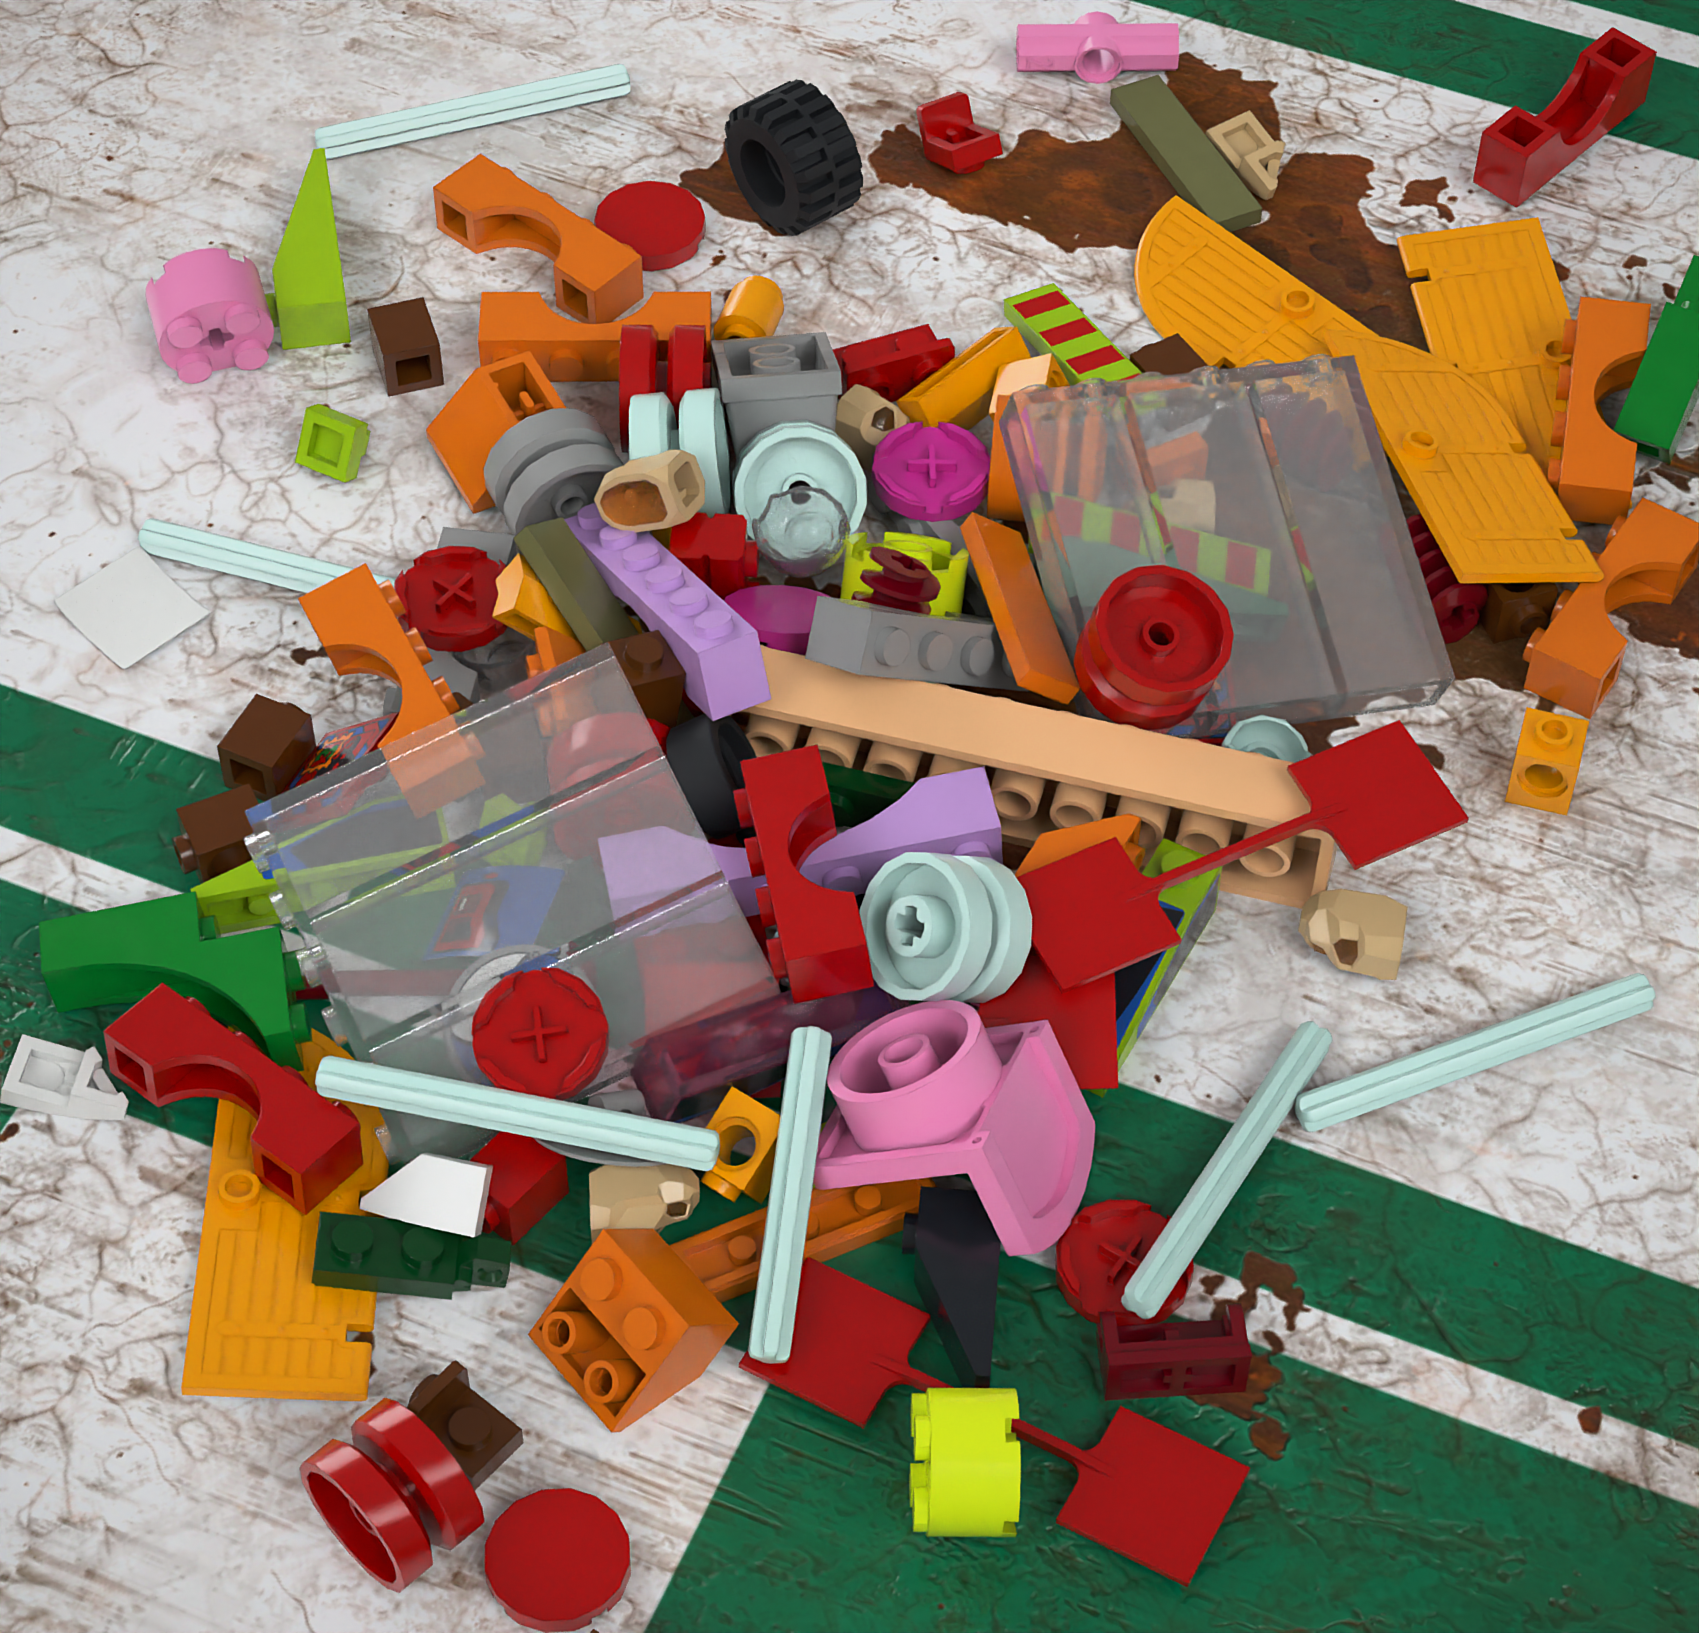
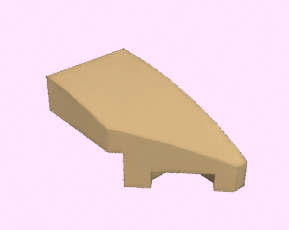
(1249, 152)

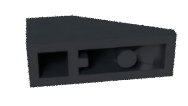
(957, 1276)

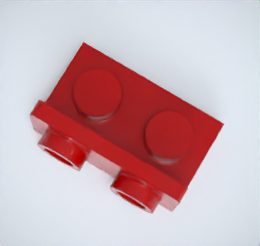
(893, 361)

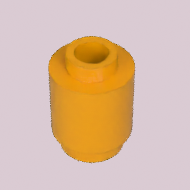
(750, 310)

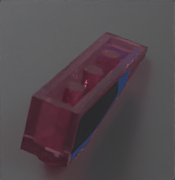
(747, 1048)

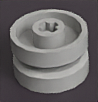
(548, 467)

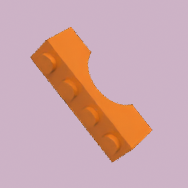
(495, 209)
(576, 350)
(1595, 462)
(363, 636)
(1581, 650)

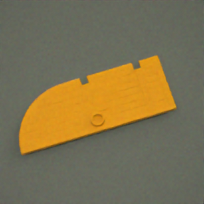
(1227, 295)
(1496, 317)
(1459, 464)
(254, 1312)

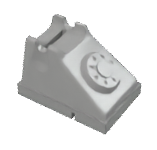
(776, 382)

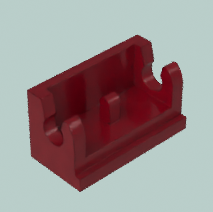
(1173, 1357)

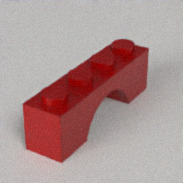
(1527, 150)
(818, 927)
(177, 1051)

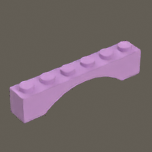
(701, 629)
(936, 815)

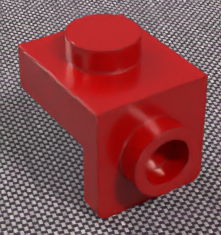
(953, 137)

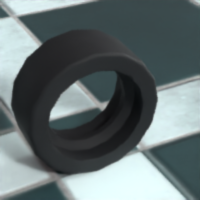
(708, 769)

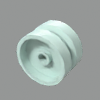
(700, 433)
(794, 453)
(946, 927)

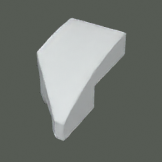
(61, 1082)
(435, 1194)

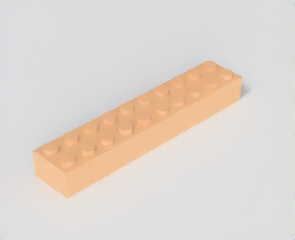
(1050, 768)

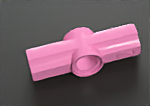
(1097, 47)

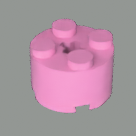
(210, 314)

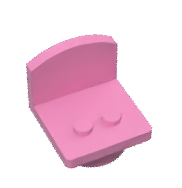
(949, 1097)

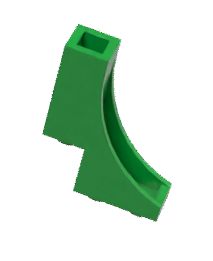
(1667, 377)
(135, 947)

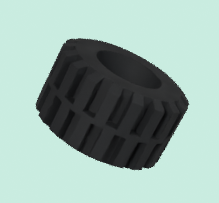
(793, 157)

